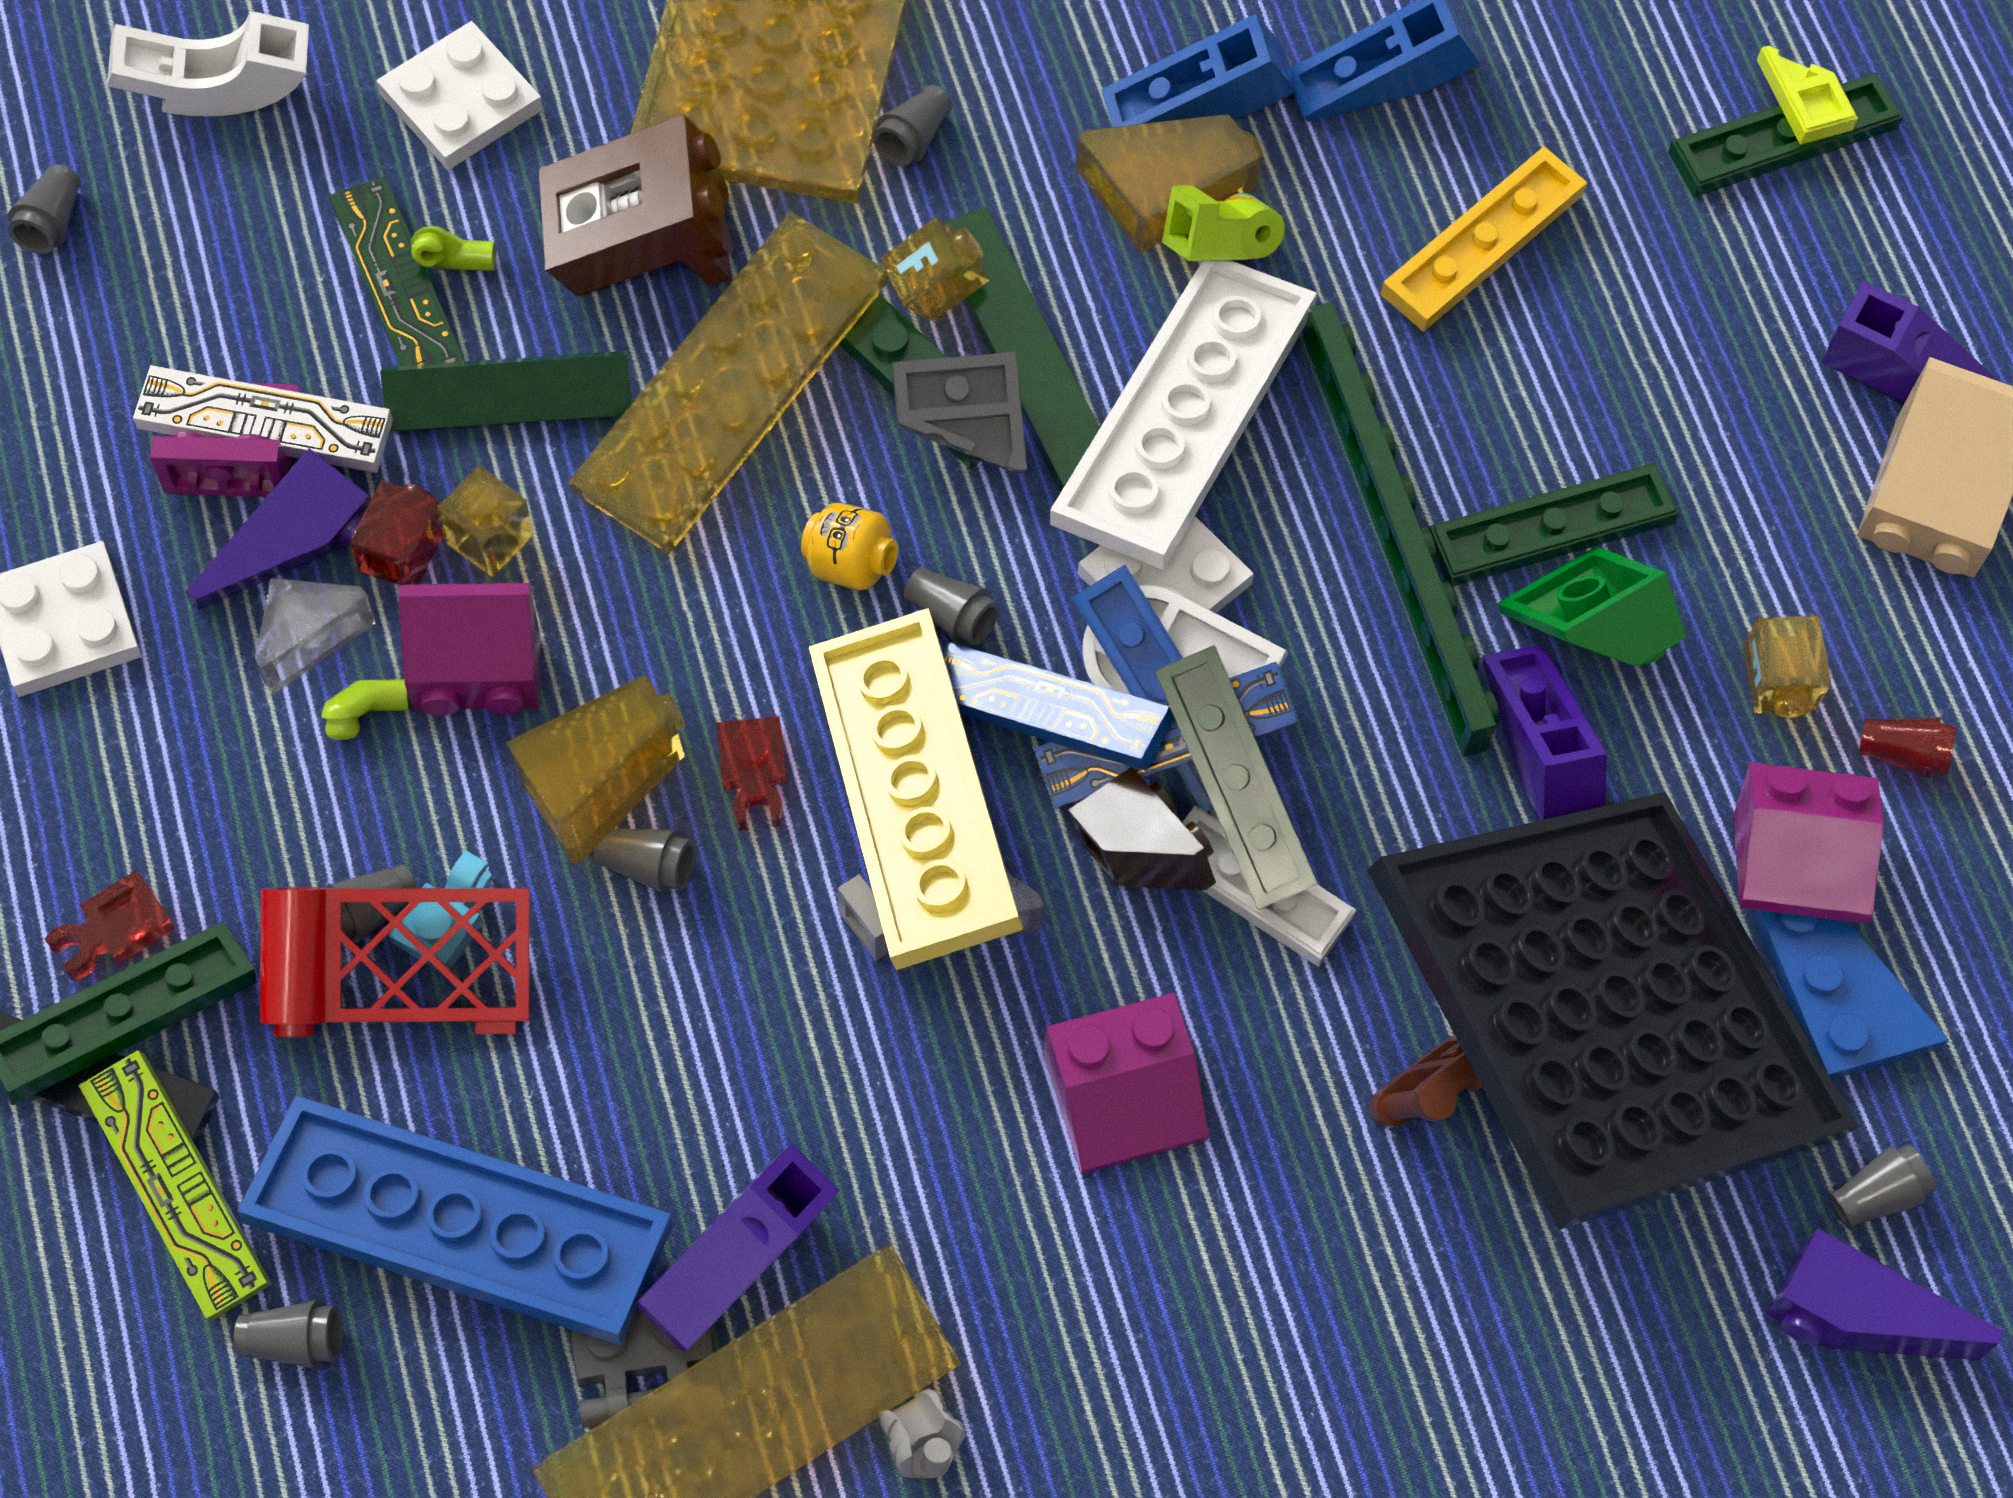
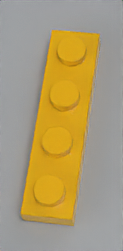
(1483, 239)

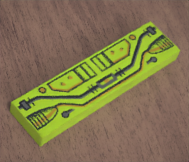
(175, 1185)

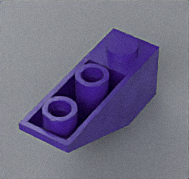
(1889, 343)
(737, 1247)

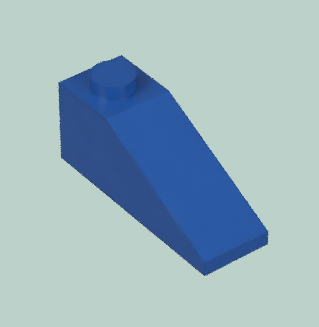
(1386, 61)
(1220, 75)

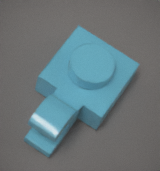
(431, 921)

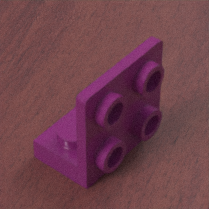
(220, 466)

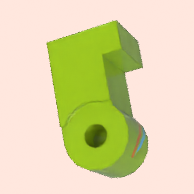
(1220, 230)

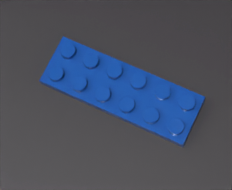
(457, 1219)

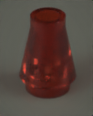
(1910, 743)

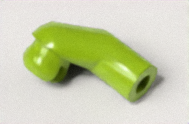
(443, 250)
(358, 699)

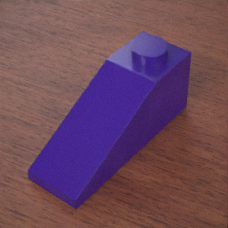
(291, 527)
(1547, 733)
(1861, 1305)

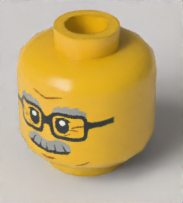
(849, 546)

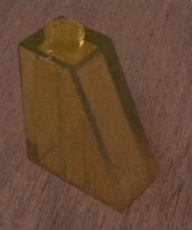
(1139, 163)
(598, 762)

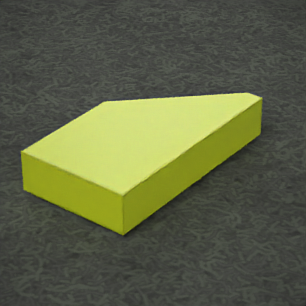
(1807, 97)

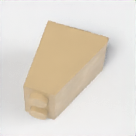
(1945, 471)

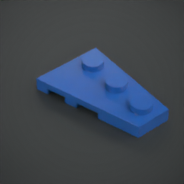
(1844, 994)

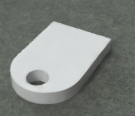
(1191, 630)

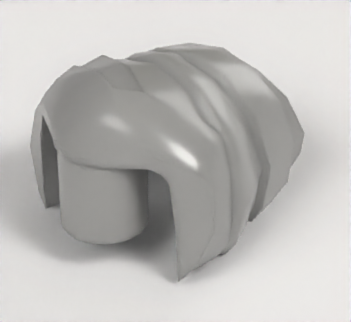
(922, 1436)

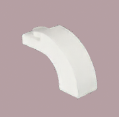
(214, 75)

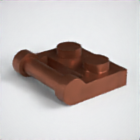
(1425, 1087)

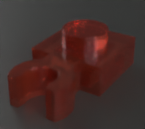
(752, 762)
(119, 920)

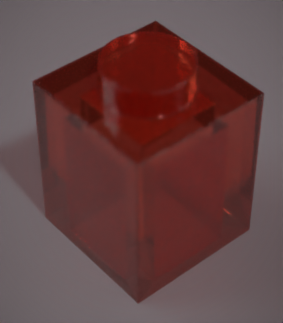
(398, 534)

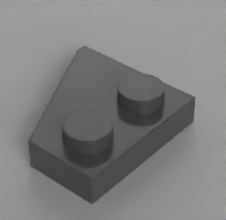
(964, 405)

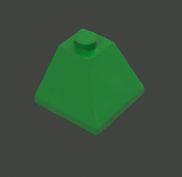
(1603, 606)

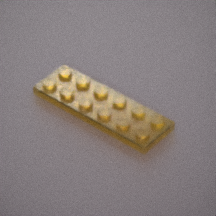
(728, 382)
(766, 1396)

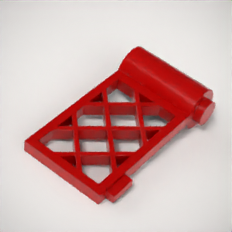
(304, 958)

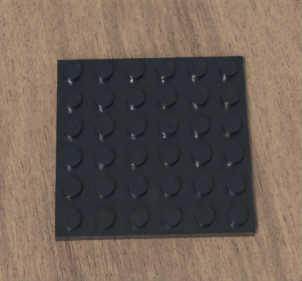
(1610, 1005)

